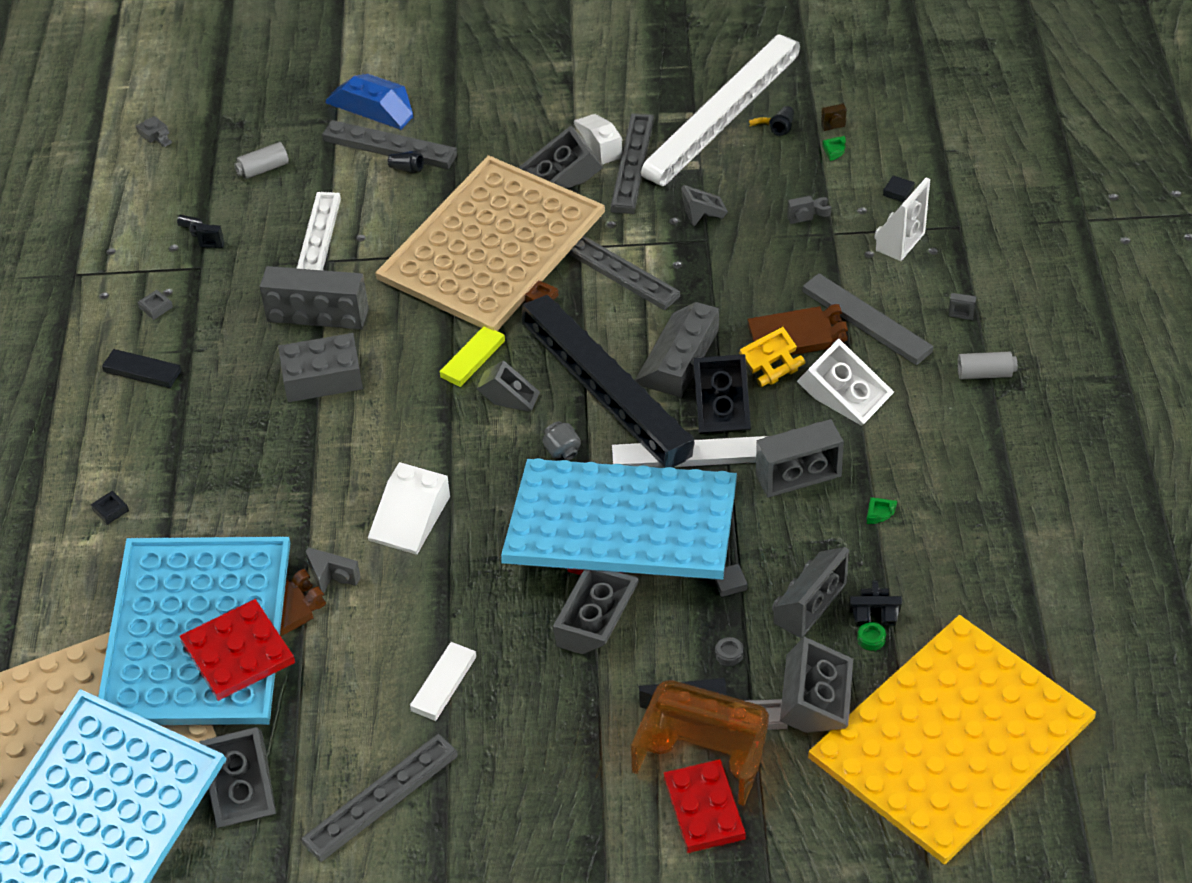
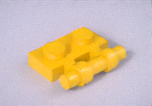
(769, 350)

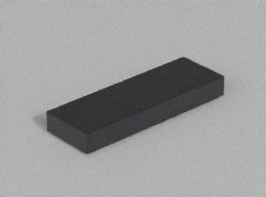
(141, 368)

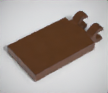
(807, 327)
(297, 607)

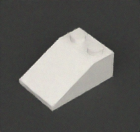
(905, 225)
(845, 384)
(409, 508)

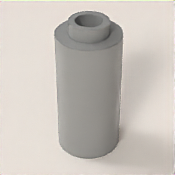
(261, 160)
(986, 365)

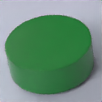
(871, 636)

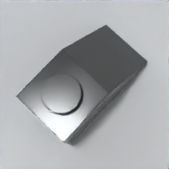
(507, 388)

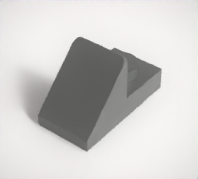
(700, 202)
(330, 566)

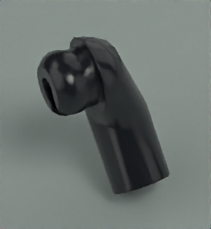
(189, 222)

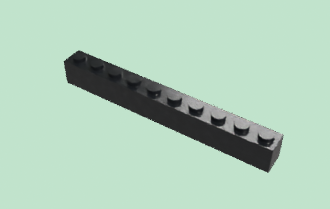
(608, 382)

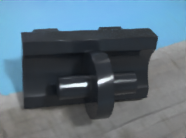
(875, 601)

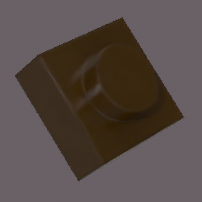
(833, 117)

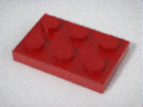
(704, 806)

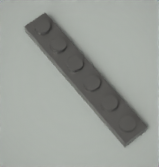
(388, 143)

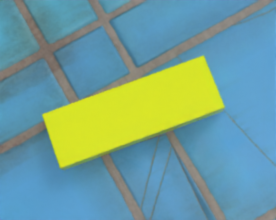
(472, 356)

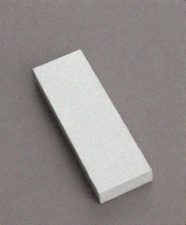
(443, 681)

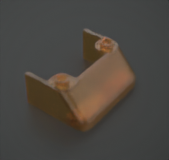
(707, 721)

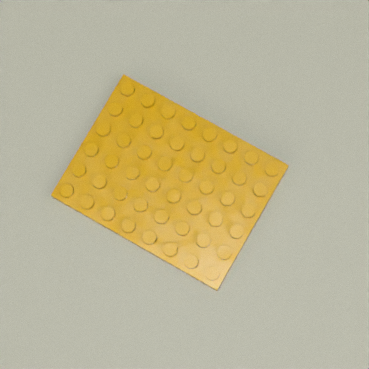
(952, 738)

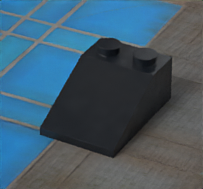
(722, 394)

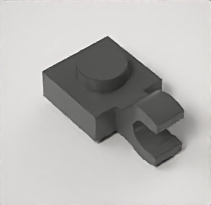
(154, 129)
(803, 209)

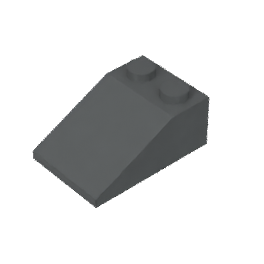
(564, 160)
(243, 784)

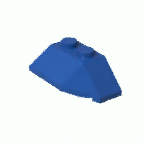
(374, 99)

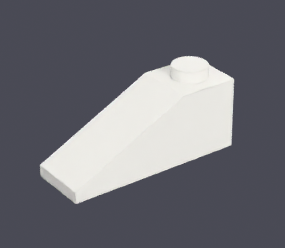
(600, 137)

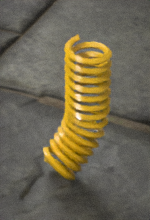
(759, 121)

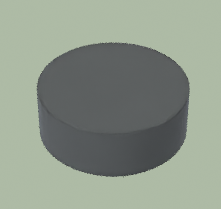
(729, 651)

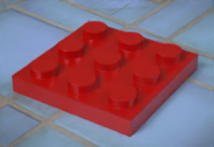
(237, 649)

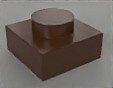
(541, 289)

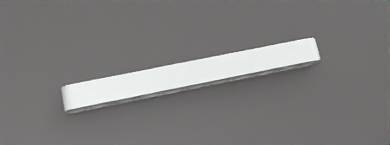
(720, 110)

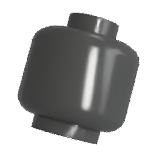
(561, 441)

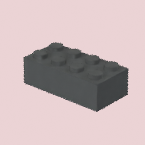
(314, 297)

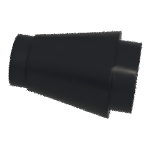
(782, 121)
(406, 161)

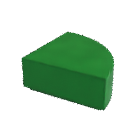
(834, 147)
(880, 510)

